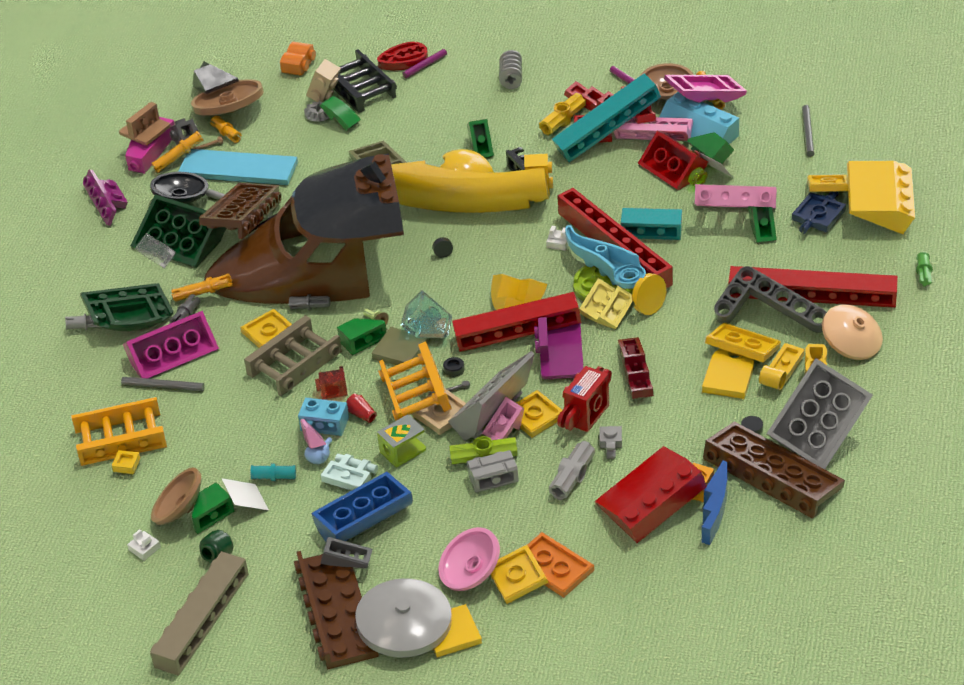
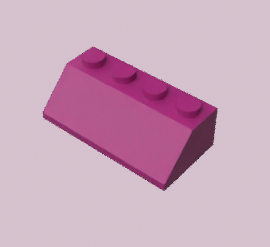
(170, 345)

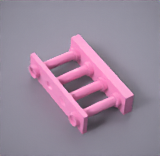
(735, 196)

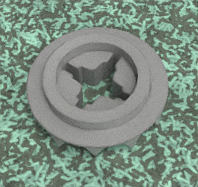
(312, 114)

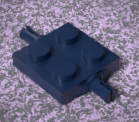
(818, 212)

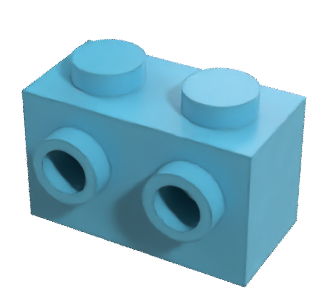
(325, 415)

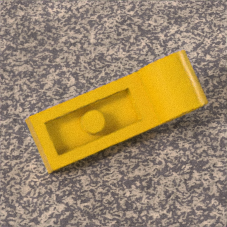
(781, 367)

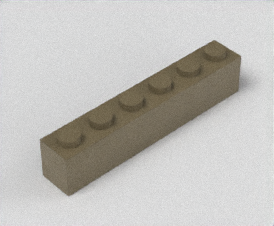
(199, 613)

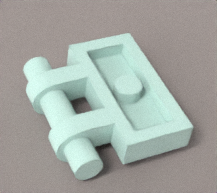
(348, 472)

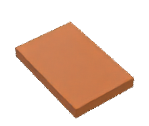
(559, 564)

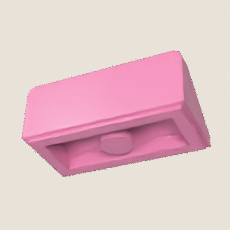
(311, 436)

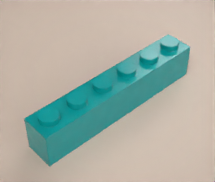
(606, 117)

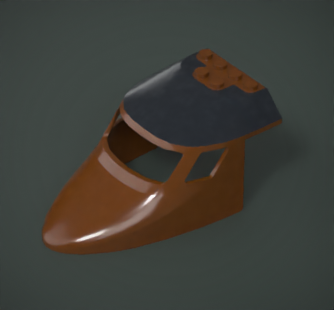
(324, 207)

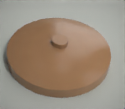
(228, 98)

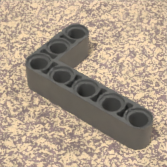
(770, 298)

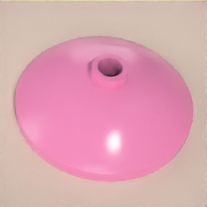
(469, 559)

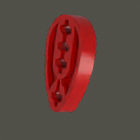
(402, 56)

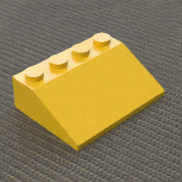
(881, 193)

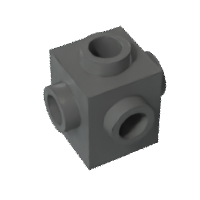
(187, 127)

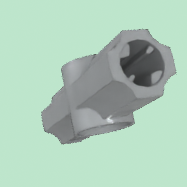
(571, 470)

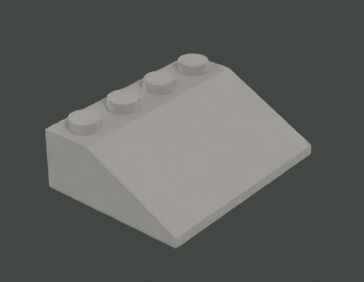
(483, 405)
(819, 414)

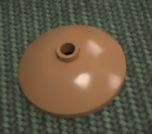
(658, 72)
(177, 497)

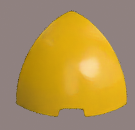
(466, 161)
(510, 291)

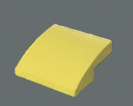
(606, 304)

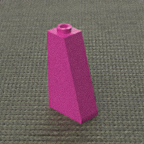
(141, 156)

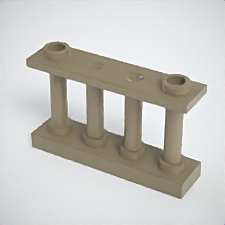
(290, 340)

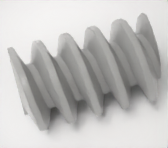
(510, 69)

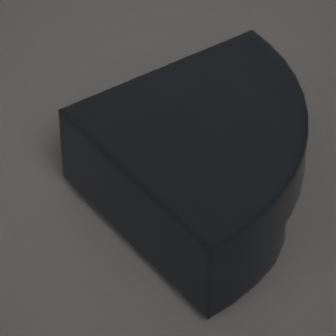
(373, 173)

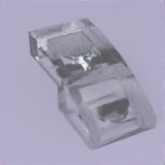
(155, 250)

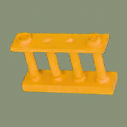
(433, 384)
(107, 448)

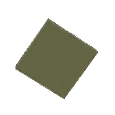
(397, 346)

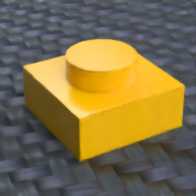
(126, 462)

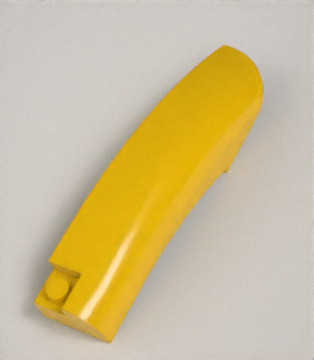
(467, 192)

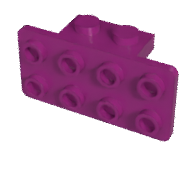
(559, 350)

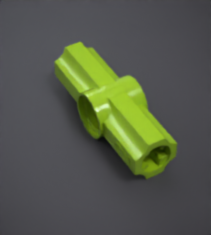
(481, 447)

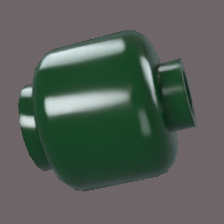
(214, 543)

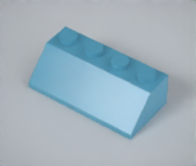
(705, 117)

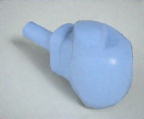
(319, 454)

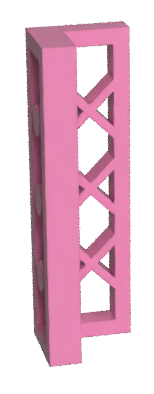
(643, 131)

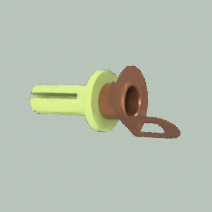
(378, 315)

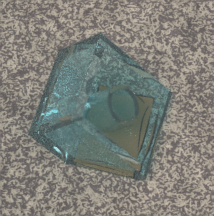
(426, 318)

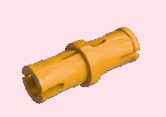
(226, 129)

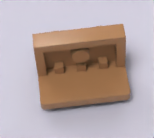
(145, 125)

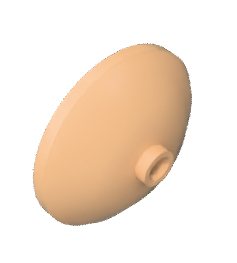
(852, 332)

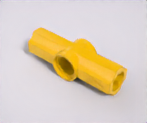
(562, 114)

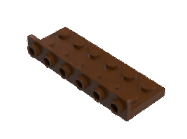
(242, 208)
(772, 468)
(333, 602)

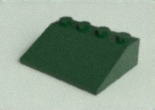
(179, 229)

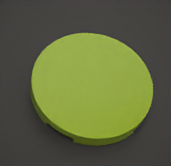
(586, 278)

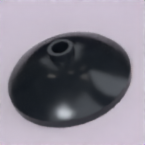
(179, 186)

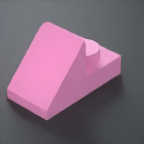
(506, 418)

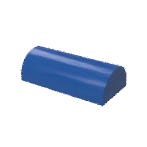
(362, 508)

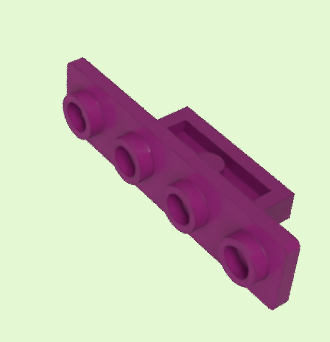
(105, 196)

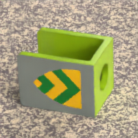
(399, 441)

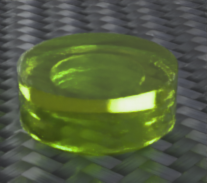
(697, 176)

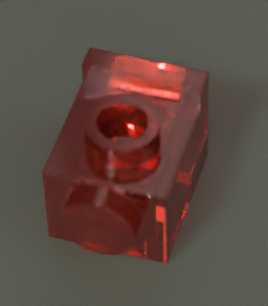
(332, 383)

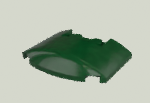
(127, 307)

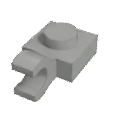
(610, 439)

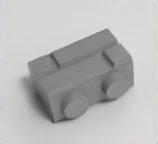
(492, 471)

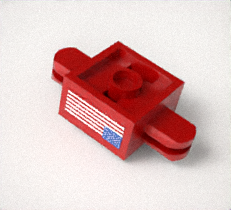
(585, 399)

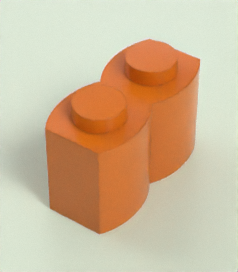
(297, 58)

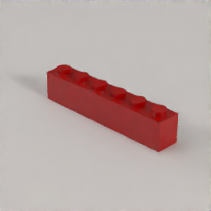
(515, 321)

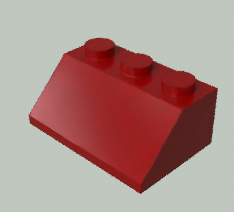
(670, 160)

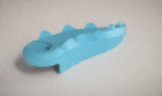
(609, 258)

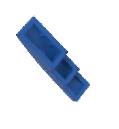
(714, 503)

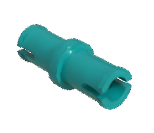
(273, 472)

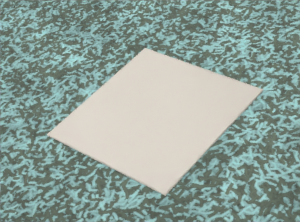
(714, 164)
(245, 494)

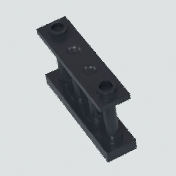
(351, 93)

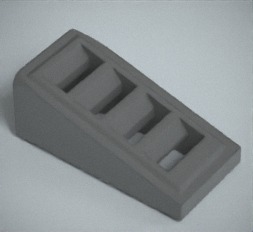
(333, 557)

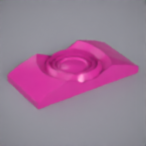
(706, 87)

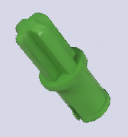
(924, 268)

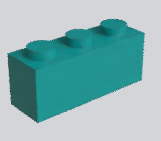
(653, 223)

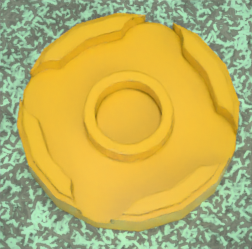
(649, 294)

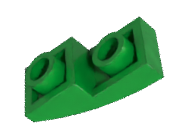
(342, 112)

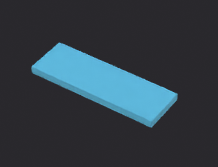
(240, 166)

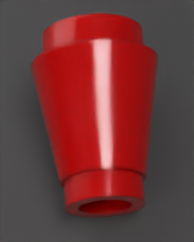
(360, 407)

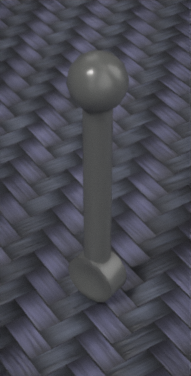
(465, 385)

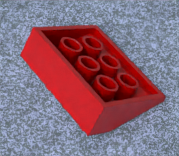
(652, 493)

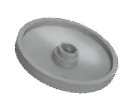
(403, 617)

